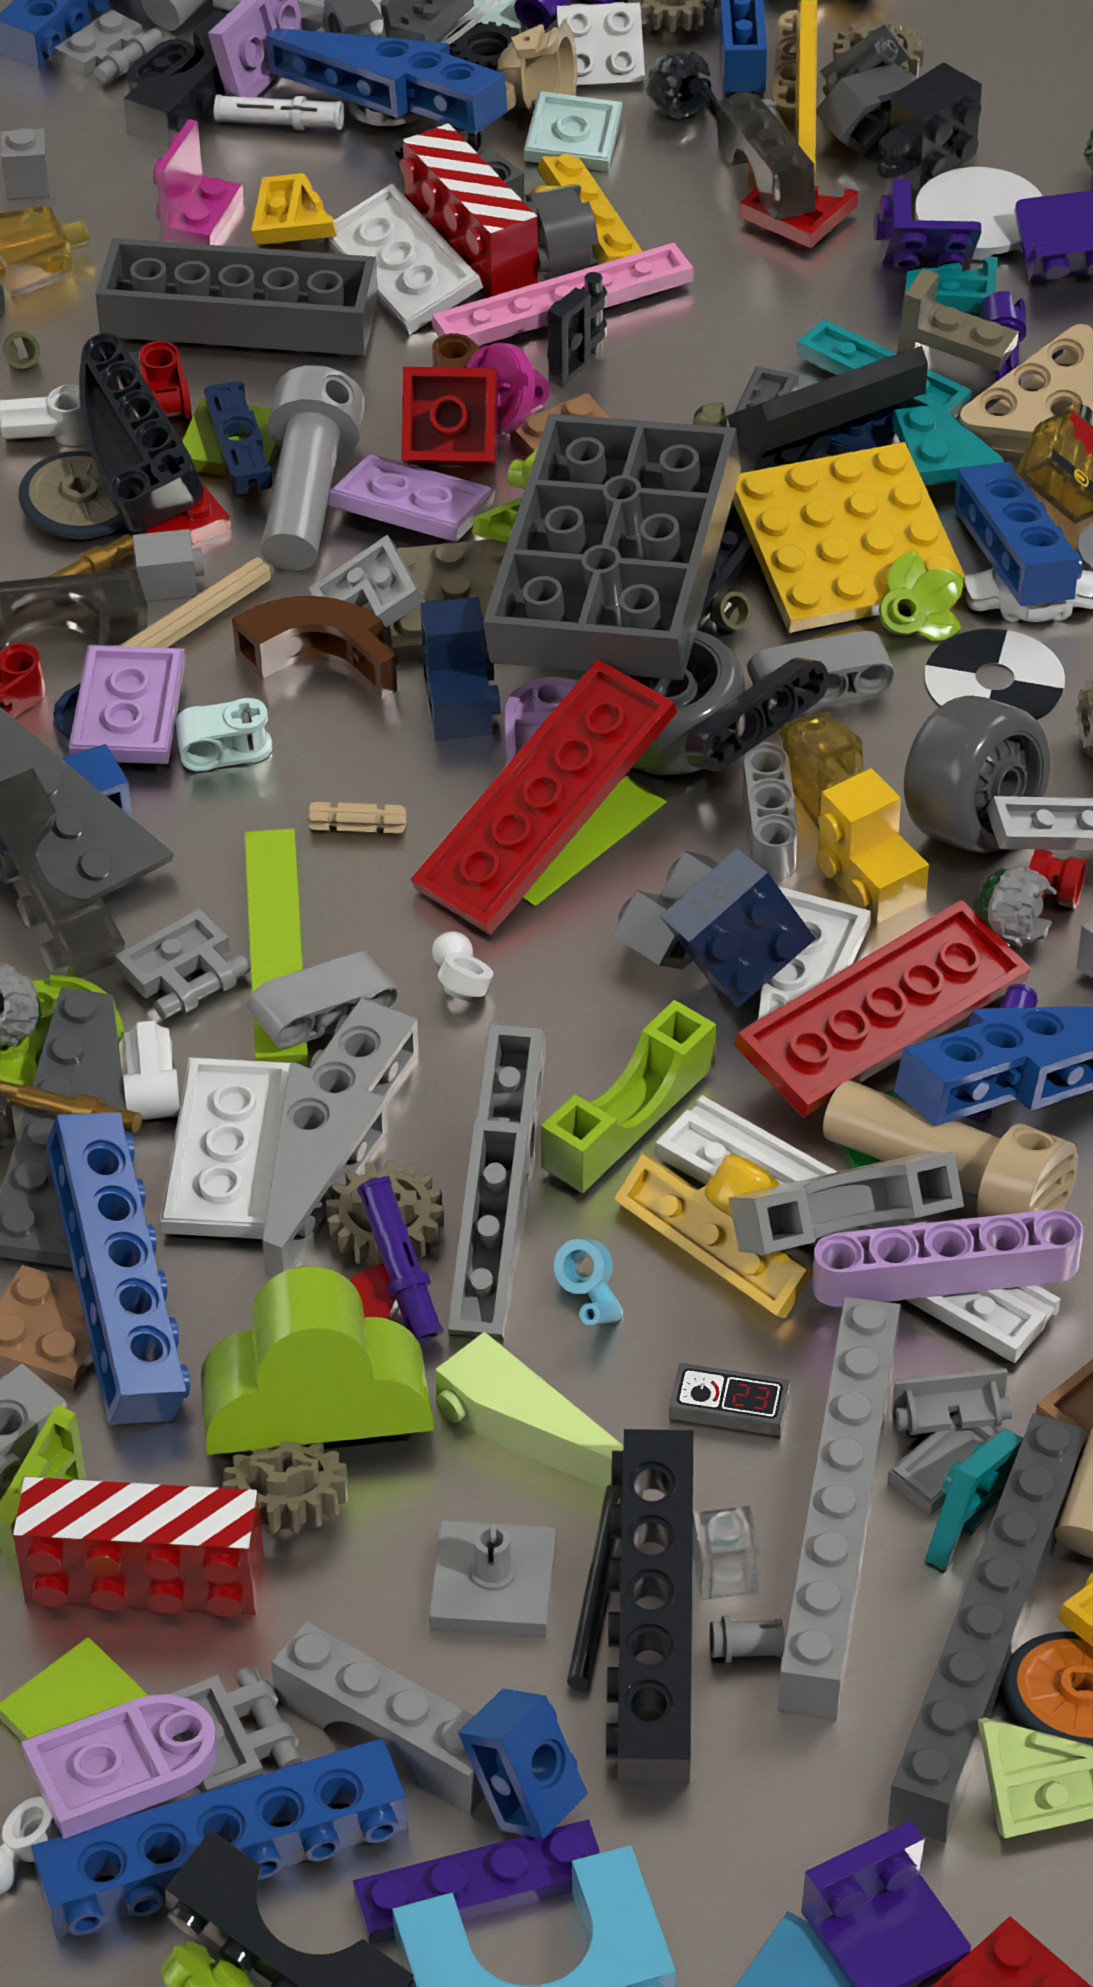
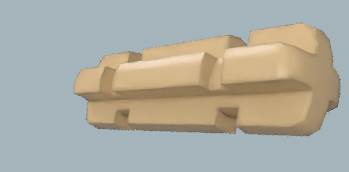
(357, 817)

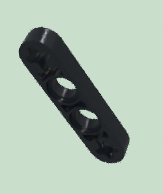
(760, 723)

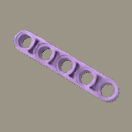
(948, 1257)

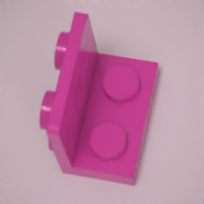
(190, 204)

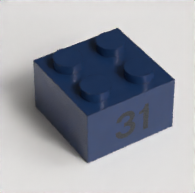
(738, 927)

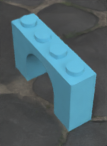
(615, 1912)

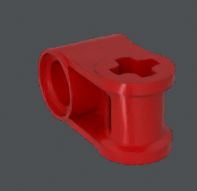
(164, 374)
(20, 678)

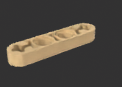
(785, 66)

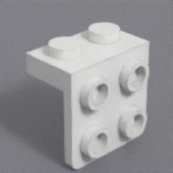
(606, 43)

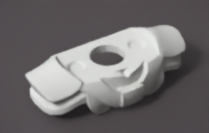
(989, 591)

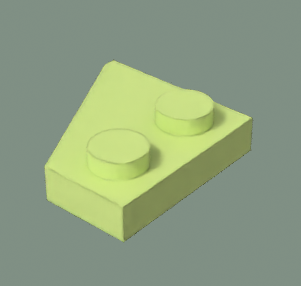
(1035, 1778)

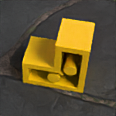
(864, 847)

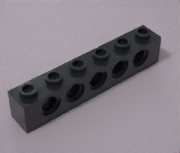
(659, 1747)

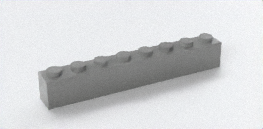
(839, 1510)

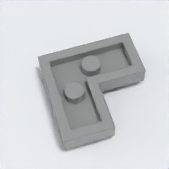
(374, 577)

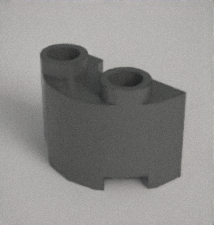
(563, 230)

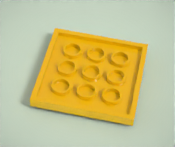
(835, 530)

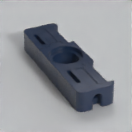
(243, 458)

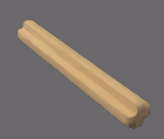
(203, 606)

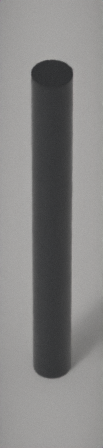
(594, 1597)

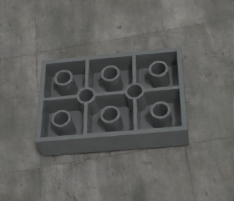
(613, 546)

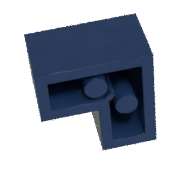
(457, 669)

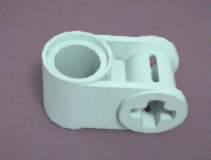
(218, 736)

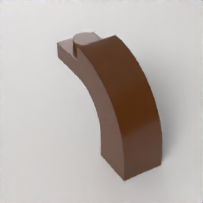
(316, 629)

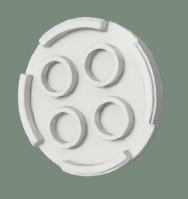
(978, 196)

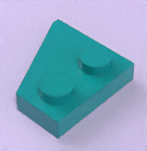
(940, 443)

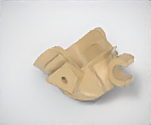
(539, 63)

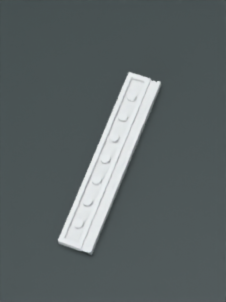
(997, 1318)

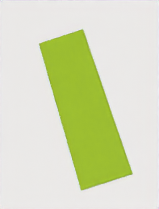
(613, 819)

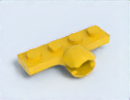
(613, 235)
(705, 1228)

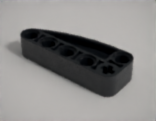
(132, 438)

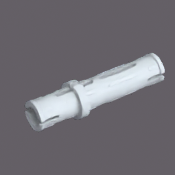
(293, 113)

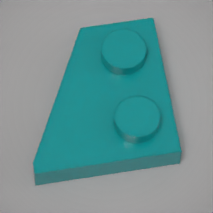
(962, 288)
(971, 1493)

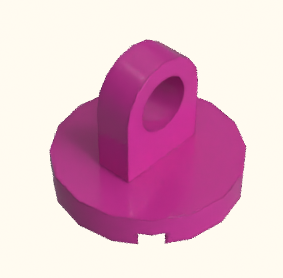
(520, 387)

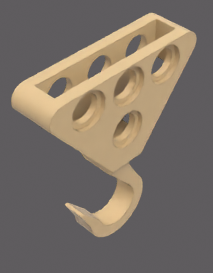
(1051, 390)

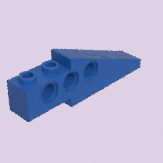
(391, 75)
(1000, 1058)

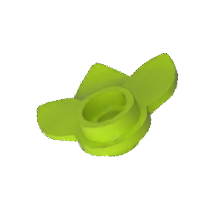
(926, 595)

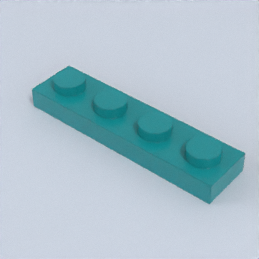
(844, 351)

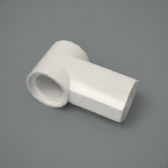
(45, 417)
(151, 1080)

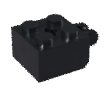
(931, 126)

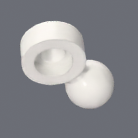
(459, 971)
(25, 1826)

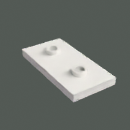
(414, 262)
(224, 1148)

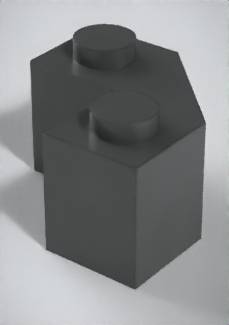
(861, 105)
(640, 915)

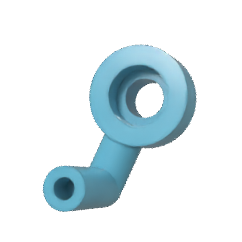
(572, 1278)

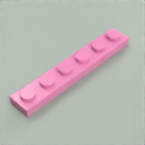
(528, 306)

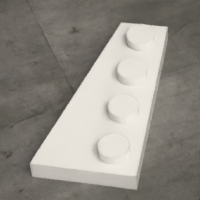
(838, 937)

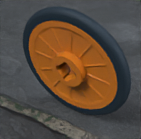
(1052, 1686)

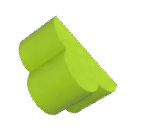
(312, 1370)

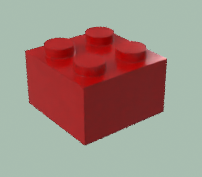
(449, 416)

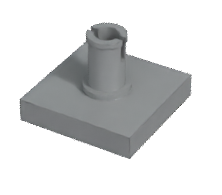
(493, 1578)

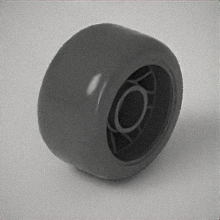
(709, 683)
(964, 759)

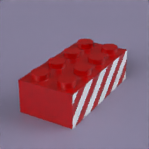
(471, 209)
(139, 1546)

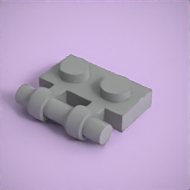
(106, 46)
(176, 952)
(239, 1751)

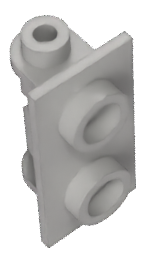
(925, 1401)

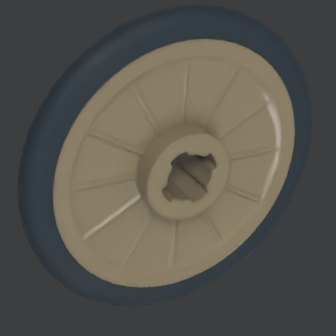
(68, 497)

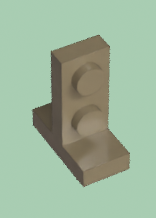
(951, 330)

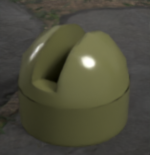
(31, 346)
(711, 415)
(735, 616)

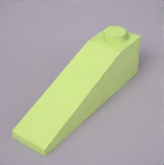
(520, 1411)

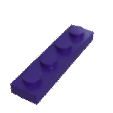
(480, 1878)

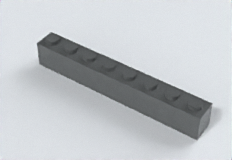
(986, 1630)

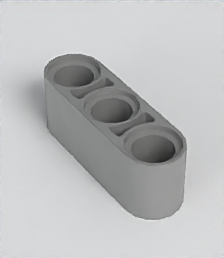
(854, 663)
(770, 810)
(315, 998)

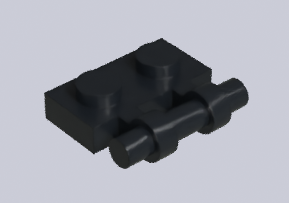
(576, 330)

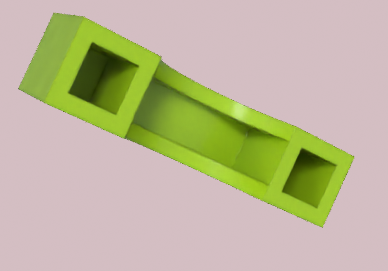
(668, 1061)

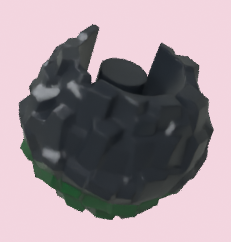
(676, 85)

